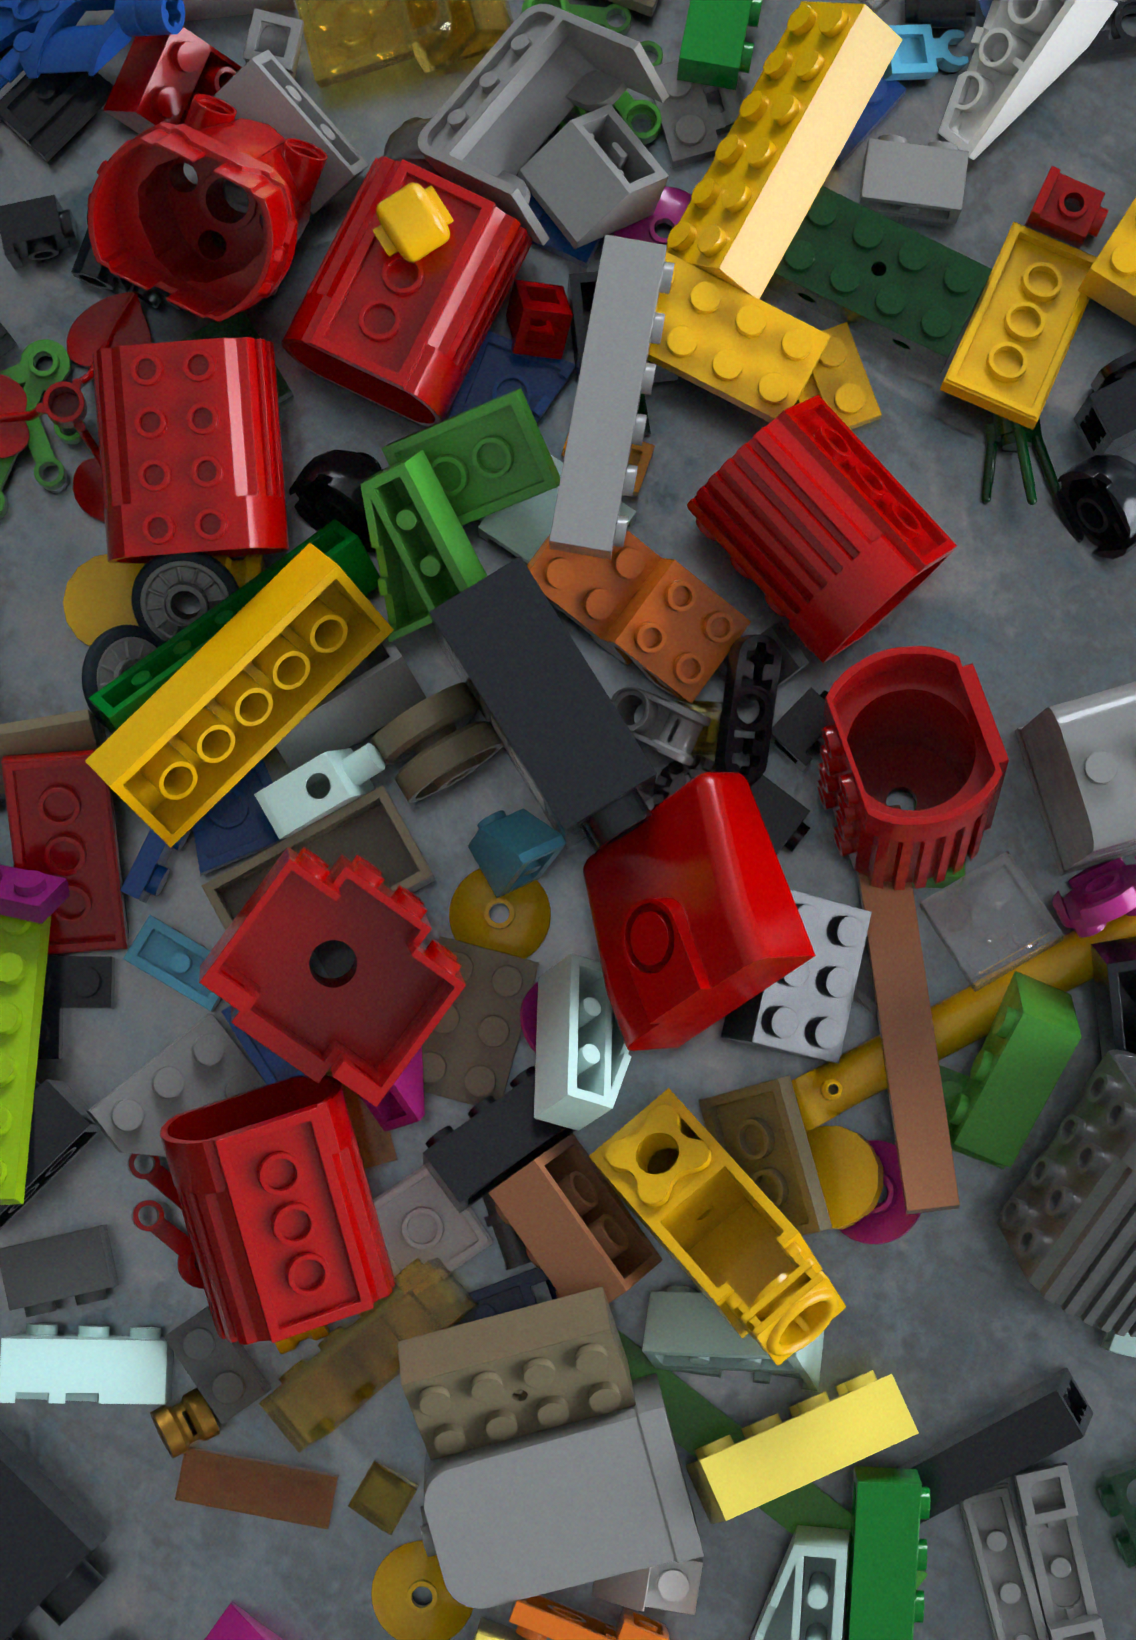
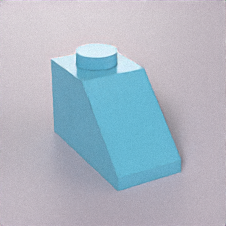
(514, 849)

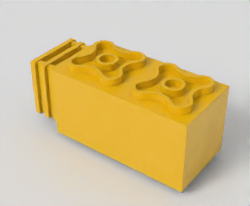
(719, 1227)

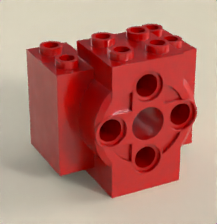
(358, 1023)

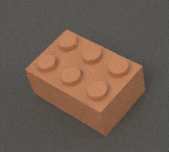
(574, 1223)

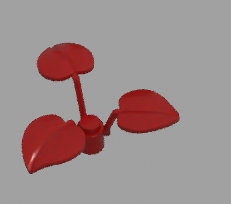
(105, 324)

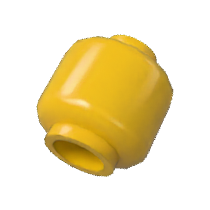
(412, 222)

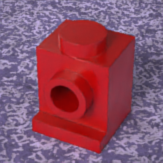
(1053, 218)
(538, 319)

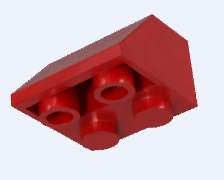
(163, 78)

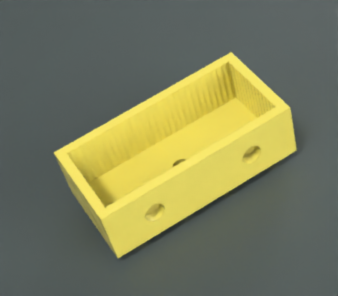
(802, 1449)

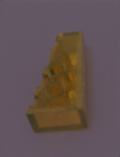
(365, 1356)

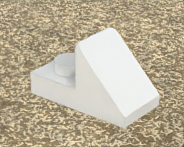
(662, 1587)

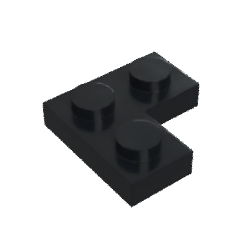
(72, 984)

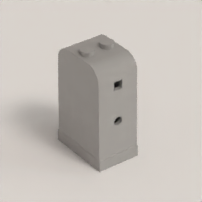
(1085, 776)
(560, 1506)

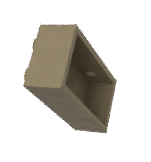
(362, 827)
(515, 1373)

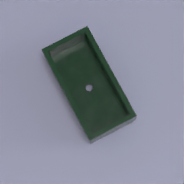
(910, 308)

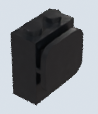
(1109, 413)

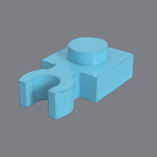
(922, 55)

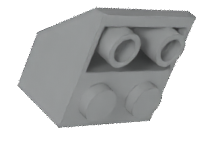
(594, 177)

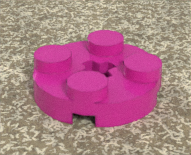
(1098, 897)

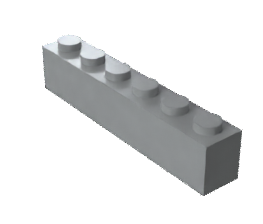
(608, 397)

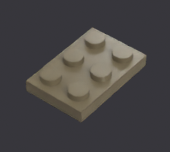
(479, 1034)
(768, 1140)

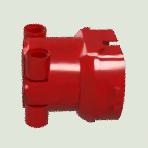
(159, 225)

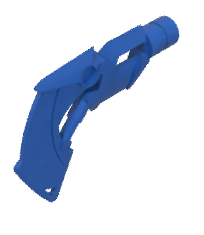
(50, 41)

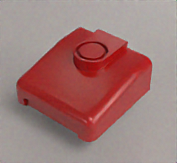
(692, 913)

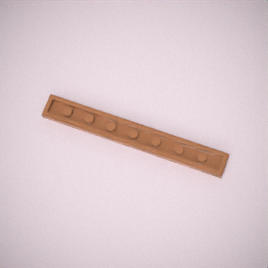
(909, 1049)

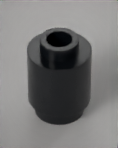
(939, 12)

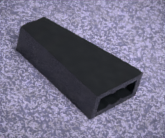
(1003, 1442)

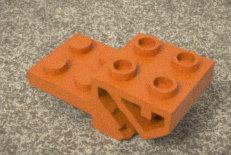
(643, 612)
(543, 1618)

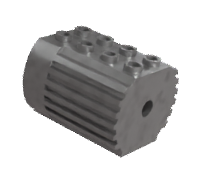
(1077, 1204)

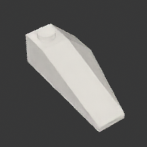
(1014, 61)

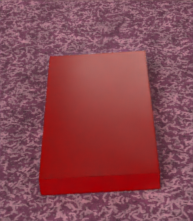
(67, 829)

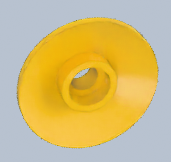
(518, 935)
(393, 1601)

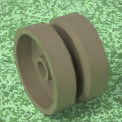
(437, 742)

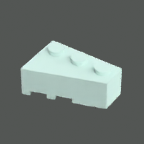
(577, 1045)
(694, 1338)
(86, 1365)
(808, 1588)

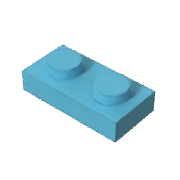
(171, 960)

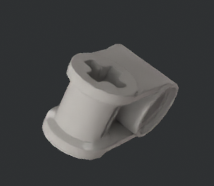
(664, 725)

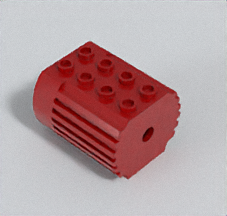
(403, 326)
(190, 449)
(820, 527)
(917, 727)
(278, 1209)

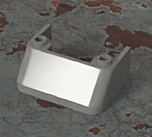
(521, 96)

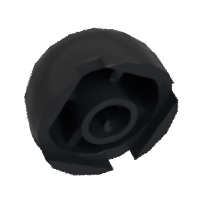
(332, 490)
(1100, 503)

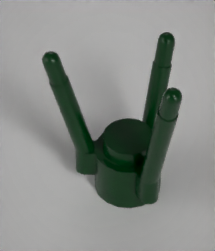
(1019, 438)

